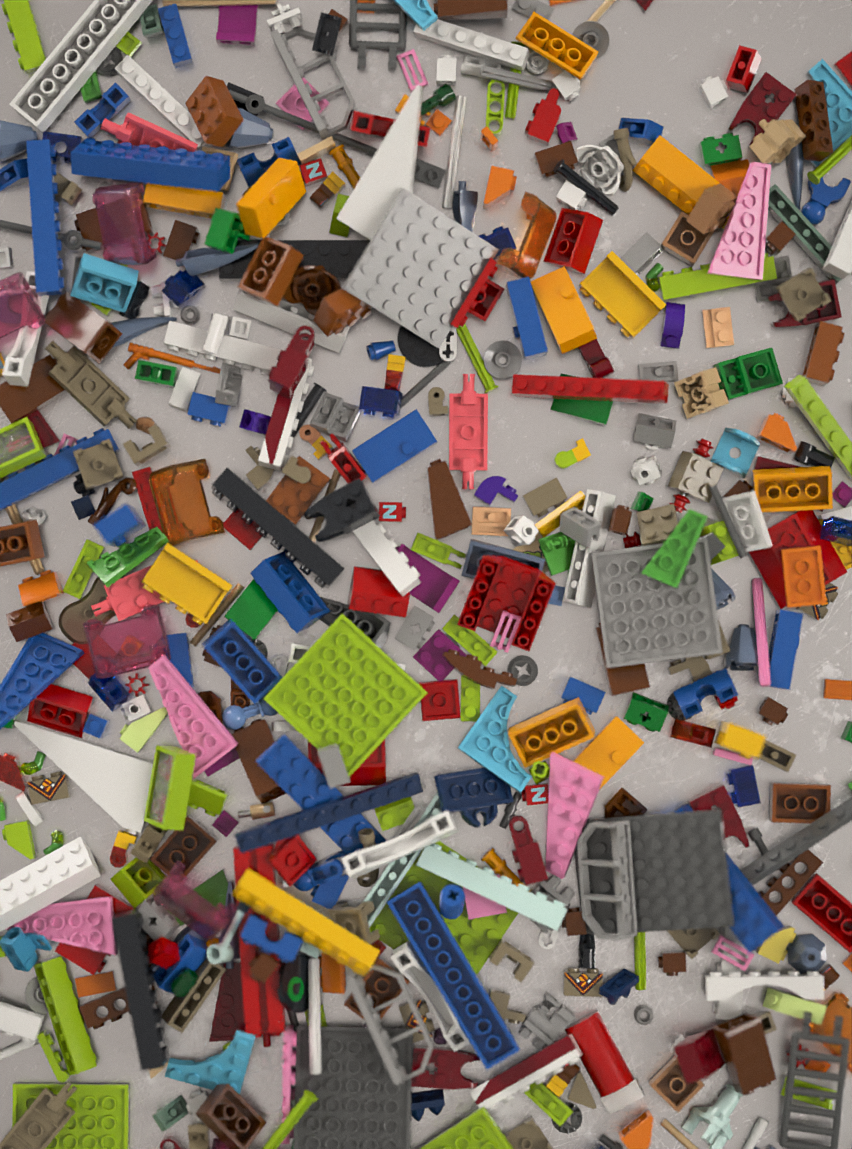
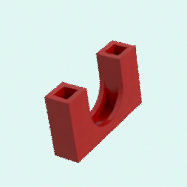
(381, 125)
(87, 958)

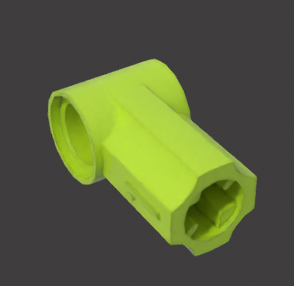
(540, 771)

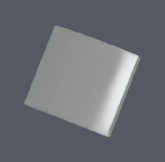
(783, 272)
(335, 417)

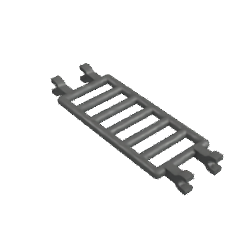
(392, 47)
(790, 1089)

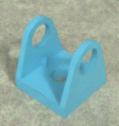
(738, 439)

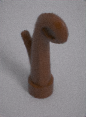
(109, 499)

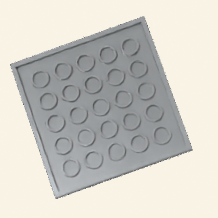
(419, 268)
(649, 618)

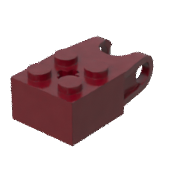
(756, 109)
(822, 313)
(292, 363)
(731, 820)
(527, 854)
(699, 1056)
(448, 1069)

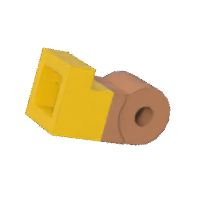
(312, 436)

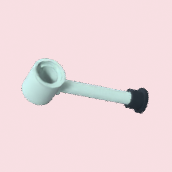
(224, 951)

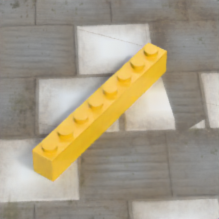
(305, 922)

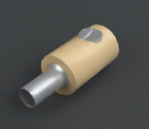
(258, 811)

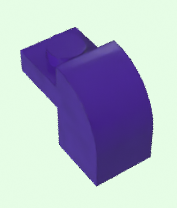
(673, 325)
(491, 486)

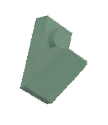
(151, 22)
(170, 1113)

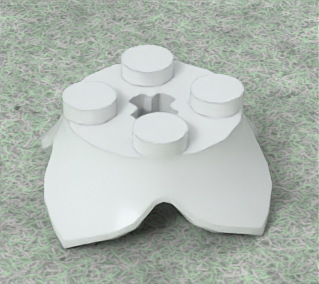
(591, 159)

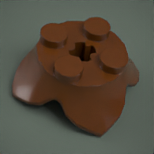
(301, 289)

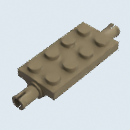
(89, 386)
(41, 1121)

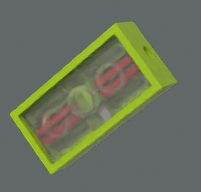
(19, 446)
(169, 787)

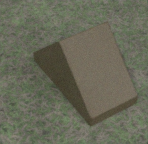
(580, 1092)

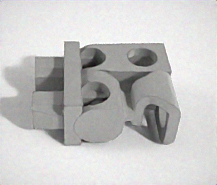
(548, 888)
(546, 1028)

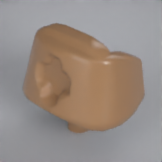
(144, 423)

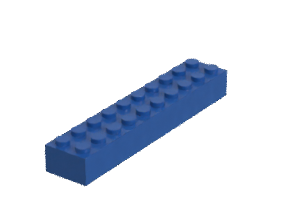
(453, 975)

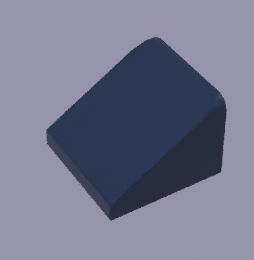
(83, 507)

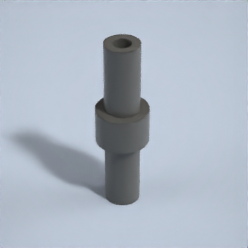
(510, 810)
(609, 1143)

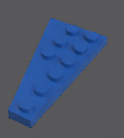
(33, 670)

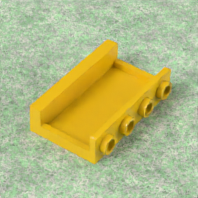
(621, 295)
(185, 584)

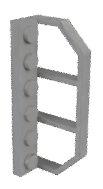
(296, 74)
(622, 875)
(381, 1036)

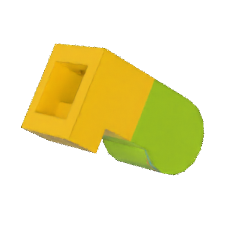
(573, 456)

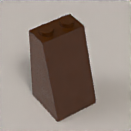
(470, 9)
(88, 224)
(82, 327)
(42, 390)
(446, 503)
(623, 678)
(251, 745)
(745, 1053)

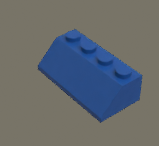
(289, 592)

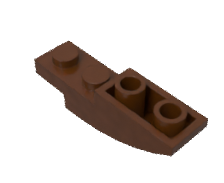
(470, 669)

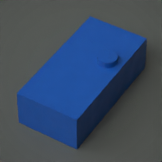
(526, 318)
(394, 446)
(120, 525)
(783, 647)
(242, 661)

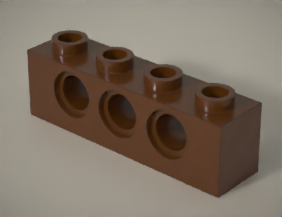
(814, 120)
(811, 864)
(90, 1009)

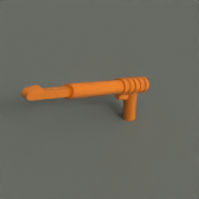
(146, 352)

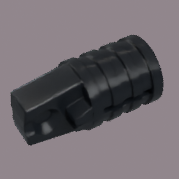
(587, 951)

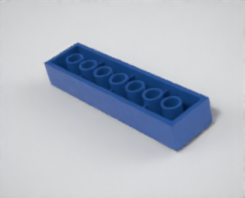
(150, 164)
(752, 915)

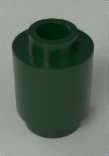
(184, 982)

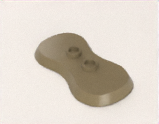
(78, 612)

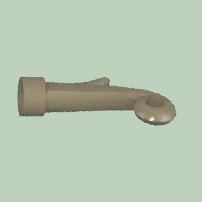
(626, 157)
(367, 838)

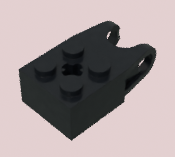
(338, 513)

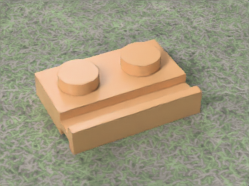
(717, 327)
(490, 520)

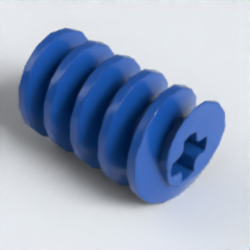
(451, 901)

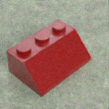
(573, 240)
(375, 593)
(61, 710)

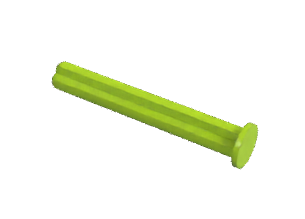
(512, 95)
(830, 162)
(476, 358)
(640, 960)
(291, 1120)

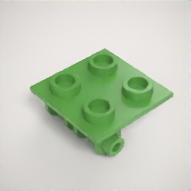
(557, 552)

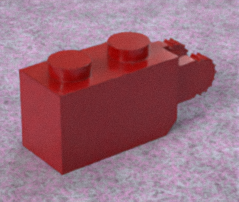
(545, 118)
(343, 460)

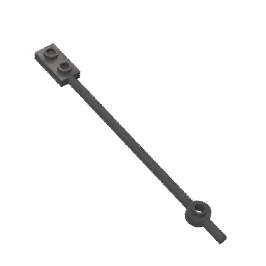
(423, 171)
(79, 242)

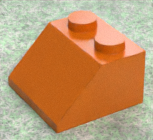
(731, 174)
(499, 185)
(777, 433)
(40, 588)
(333, 975)
(638, 1133)

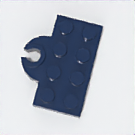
(472, 793)

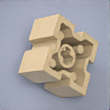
(777, 140)
(701, 393)

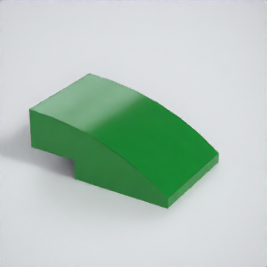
(749, 373)
(583, 409)
(252, 610)

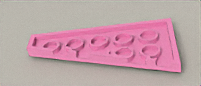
(744, 237)
(190, 717)
(569, 806)
(75, 923)
(289, 1075)

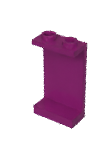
(237, 25)
(435, 583)

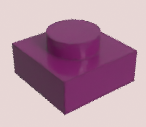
(566, 132)
(842, 494)
(225, 823)

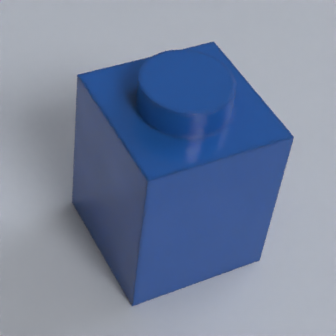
(96, 725)

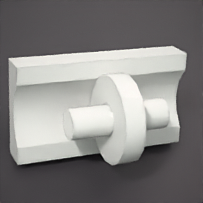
(293, 16)
(165, 307)

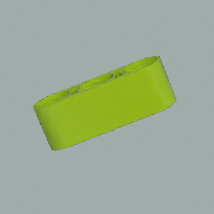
(495, 98)

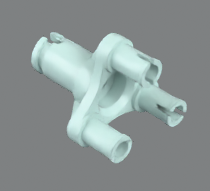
(716, 1117)

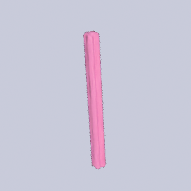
(761, 632)

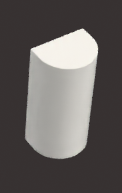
(472, 65)
(215, 333)

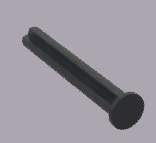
(584, 185)
(309, 404)

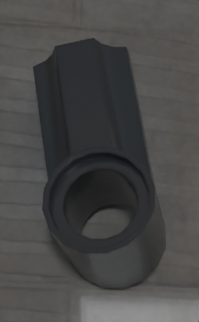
(811, 455)

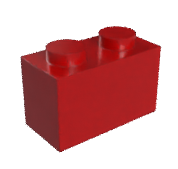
(743, 69)

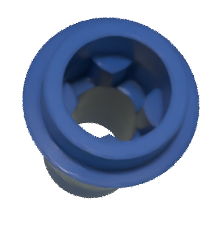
(380, 349)

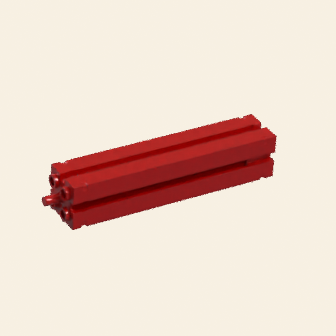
(262, 1006)

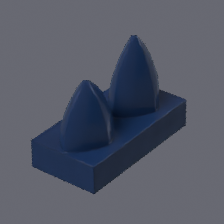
(619, 986)
(432, 1100)

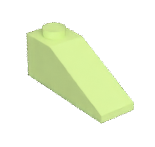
(140, 731)
(793, 1005)

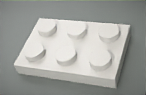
(748, 520)

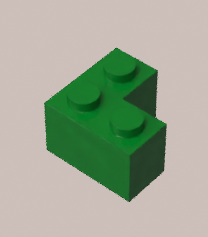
(225, 231)

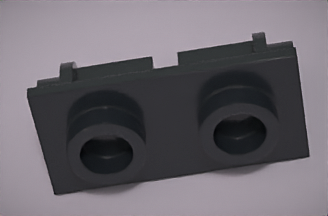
(139, 295)

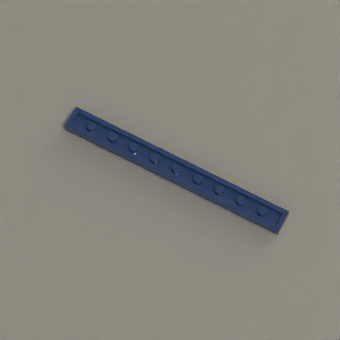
(328, 813)

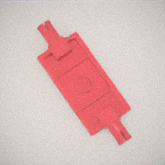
(140, 131)
(468, 431)
(127, 596)

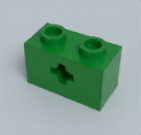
(711, 156)
(156, 373)
(639, 705)

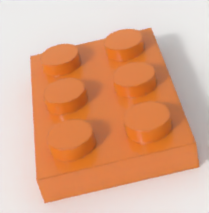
(803, 576)

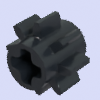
(80, 488)

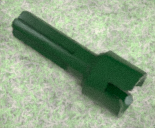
(441, 97)

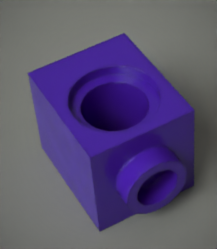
(255, 421)

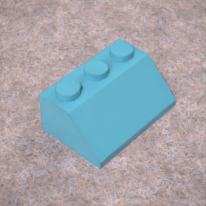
(104, 283)

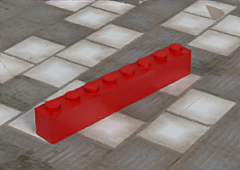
(590, 389)

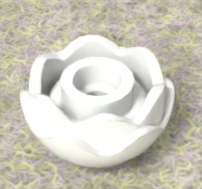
(537, 68)
(34, 514)

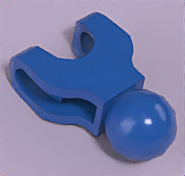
(821, 197)
(321, 872)

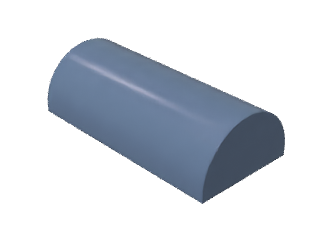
(478, 549)

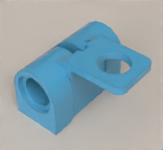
(22, 947)

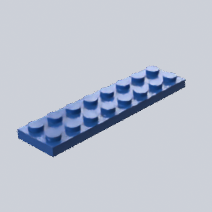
(309, 789)

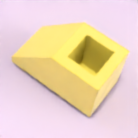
(775, 946)

